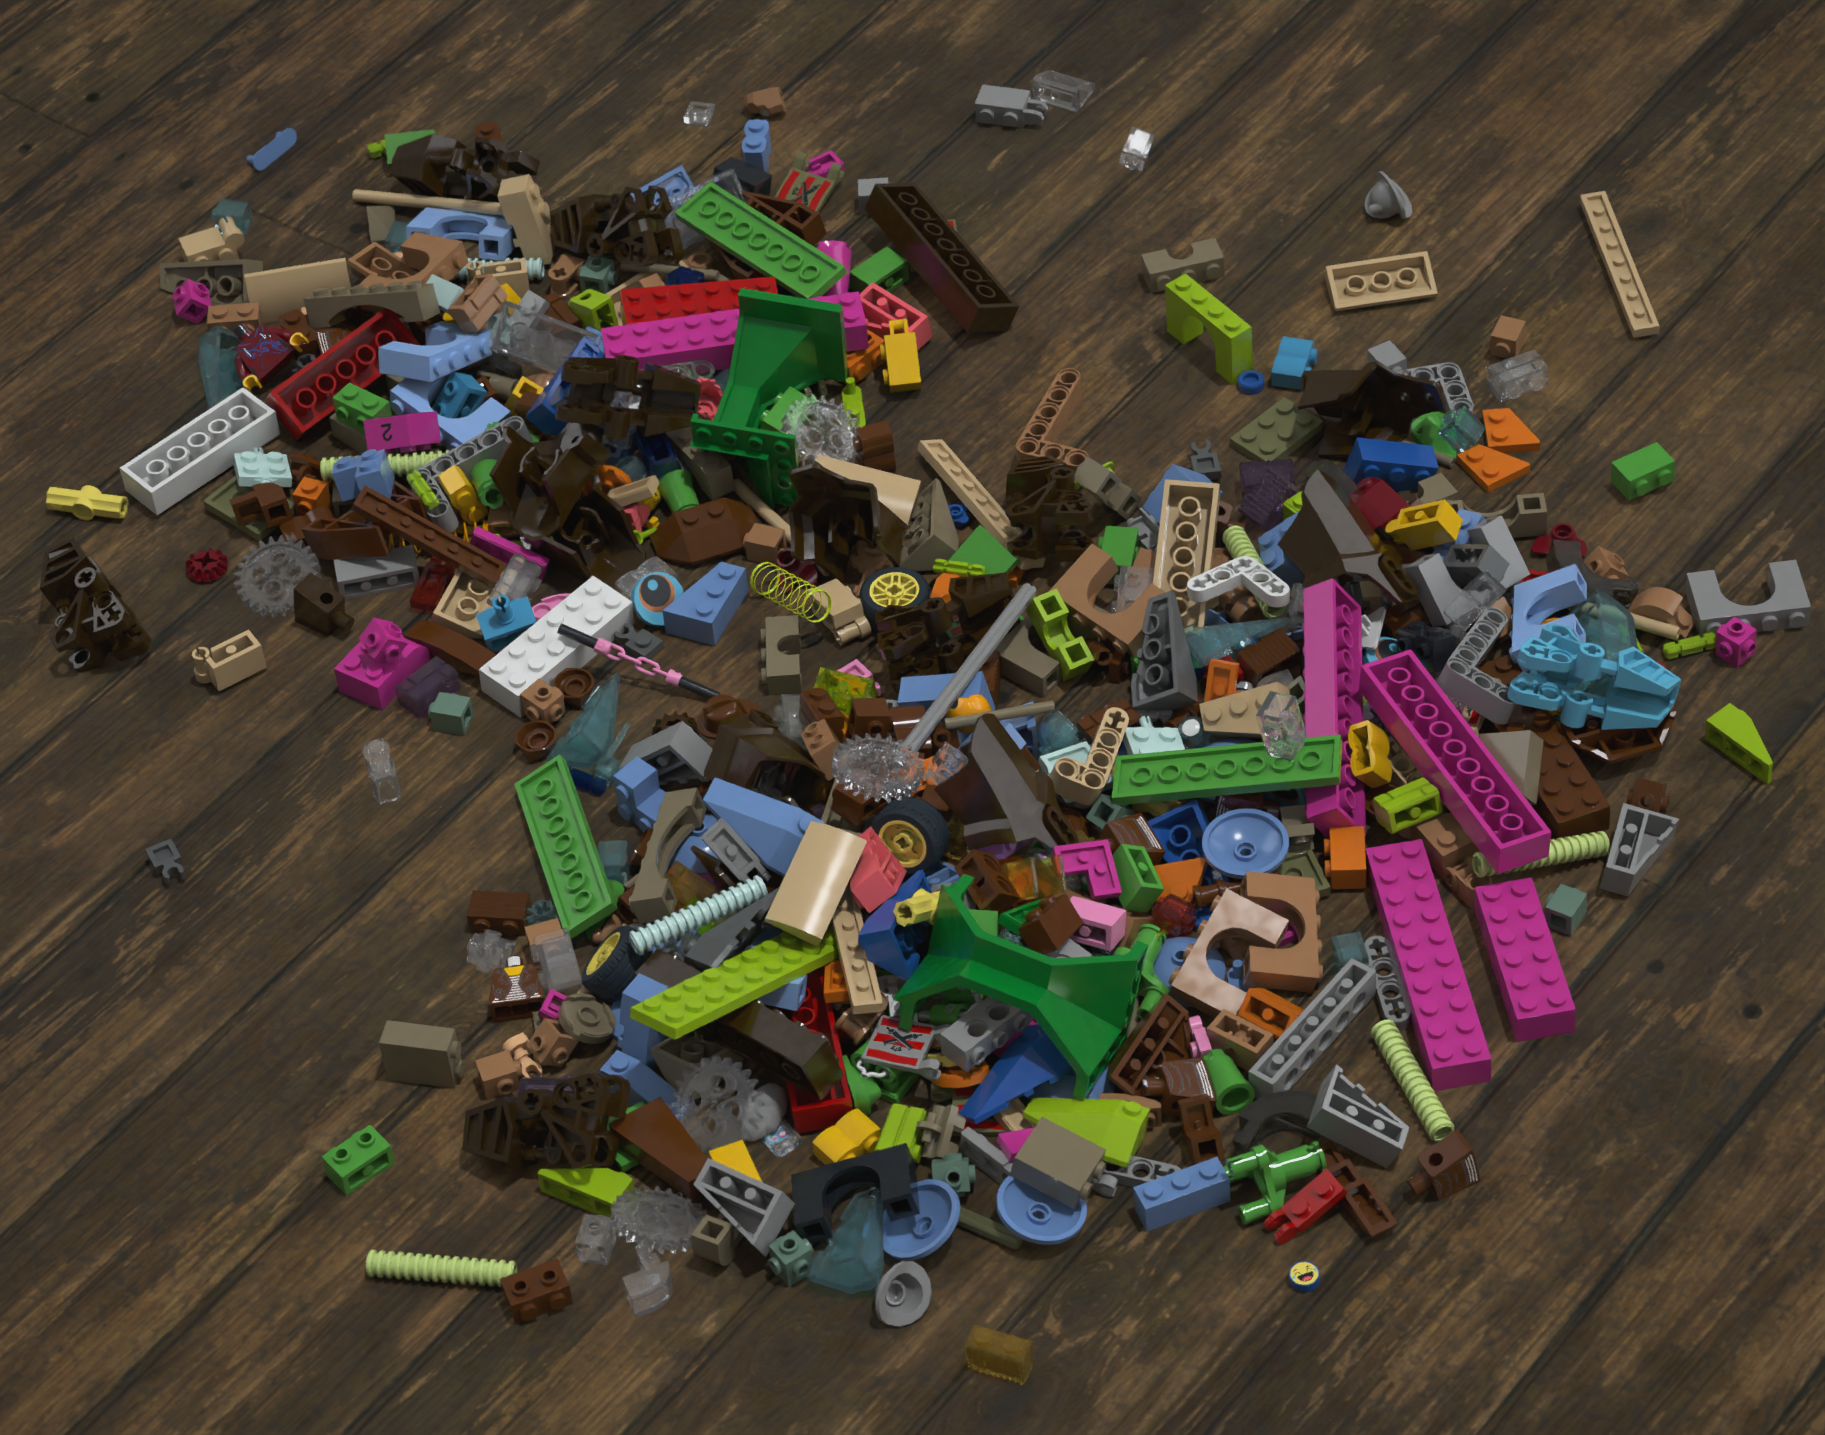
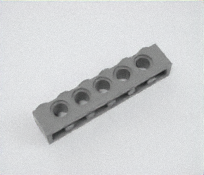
(992, 1023)
(1314, 1030)

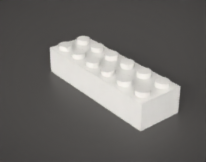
(199, 451)
(545, 653)

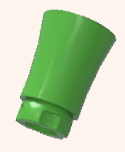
(484, 485)
(678, 490)
(1229, 1085)

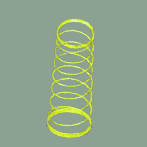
(804, 601)

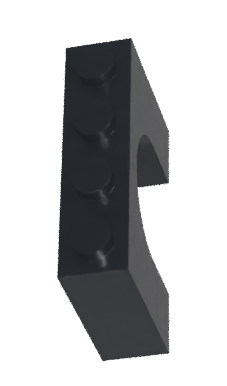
(821, 1187)

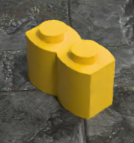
(462, 494)
(1369, 754)
(847, 1139)

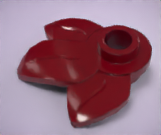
(1559, 532)
(801, 569)

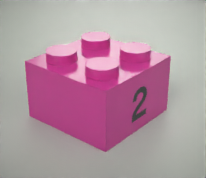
(403, 432)

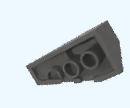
(1165, 665)
(728, 937)

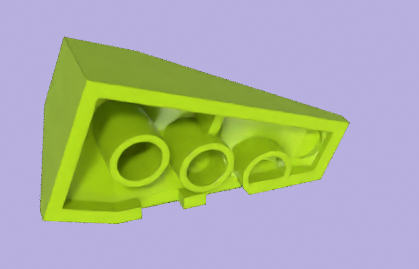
(1108, 1123)

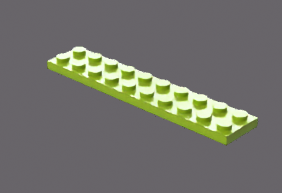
(734, 983)

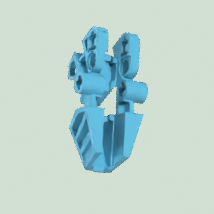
(1639, 690)

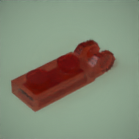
(432, 585)

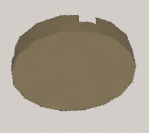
(586, 1018)

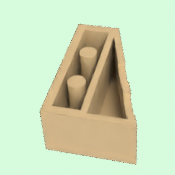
(528, 215)
(1237, 712)

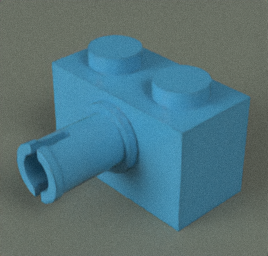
(505, 621)

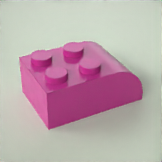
(376, 681)

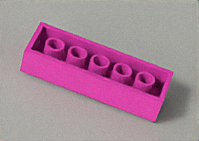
(1524, 959)

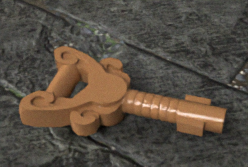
(868, 562)

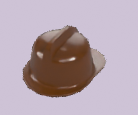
(722, 711)

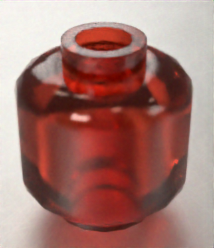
(1174, 915)

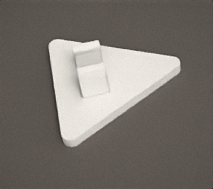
(1372, 628)

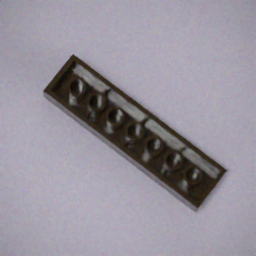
(941, 257)
(760, 1034)

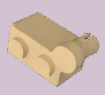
(211, 245)
(511, 272)
(846, 614)
(231, 661)

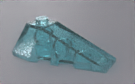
(218, 365)
(1218, 640)
(592, 729)
(856, 1251)

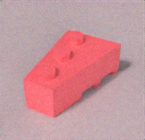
(882, 306)
(876, 873)

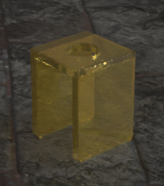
(1037, 877)

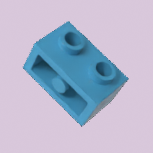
(459, 396)

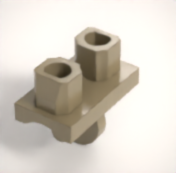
(938, 1131)

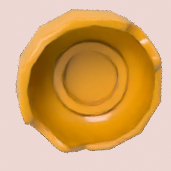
(966, 706)

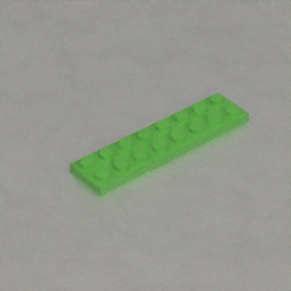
(760, 242)
(1224, 771)
(565, 846)

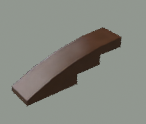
(453, 647)
(1362, 1200)

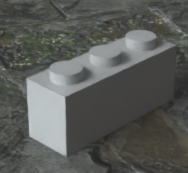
(377, 574)

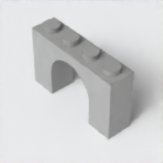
(1437, 588)
(1784, 610)

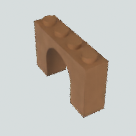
(428, 253)
(1079, 590)
(1231, 918)
(1292, 967)

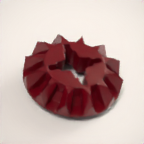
(214, 570)

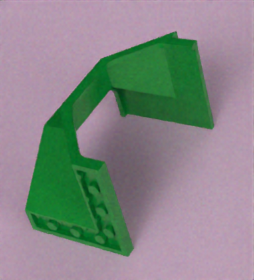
(776, 346)
(1076, 1000)

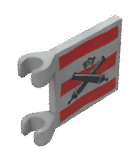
(904, 1049)

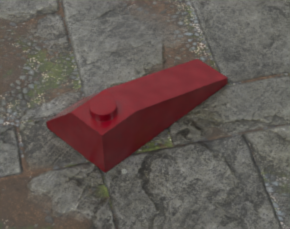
(1378, 502)

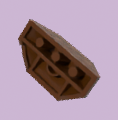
(704, 532)
(1618, 744)
(1156, 1039)

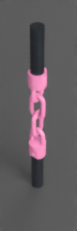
(604, 647)

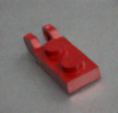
(1305, 1207)

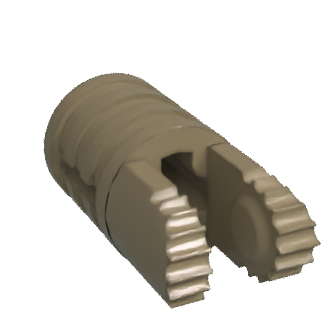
(502, 385)

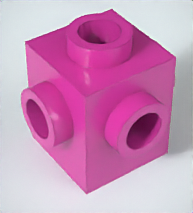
(192, 301)
(383, 640)
(1735, 642)

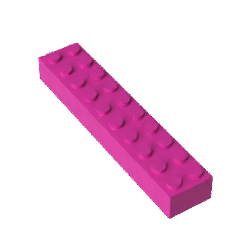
(710, 335)
(1333, 697)
(1455, 761)
(1428, 965)

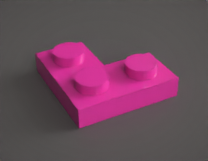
(1095, 862)

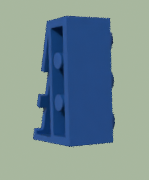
(1394, 462)

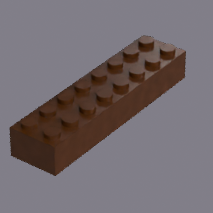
(1566, 792)

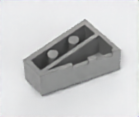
(674, 753)
(1635, 847)
(1356, 1121)
(746, 1202)

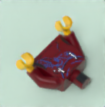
(264, 352)

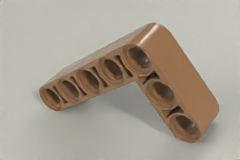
(1050, 418)

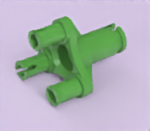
(1150, 984)
(1271, 1175)

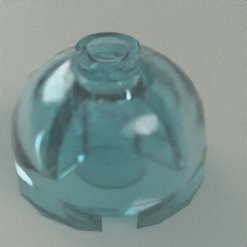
(1056, 733)

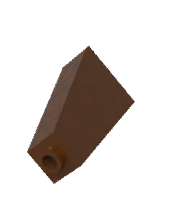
(661, 1145)

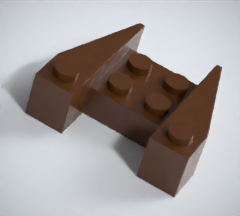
(789, 214)
(355, 535)

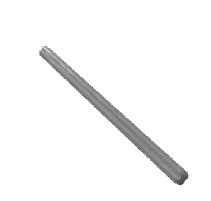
(970, 667)

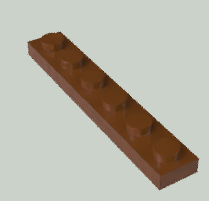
(428, 536)

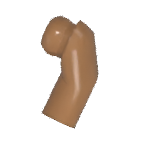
(612, 923)

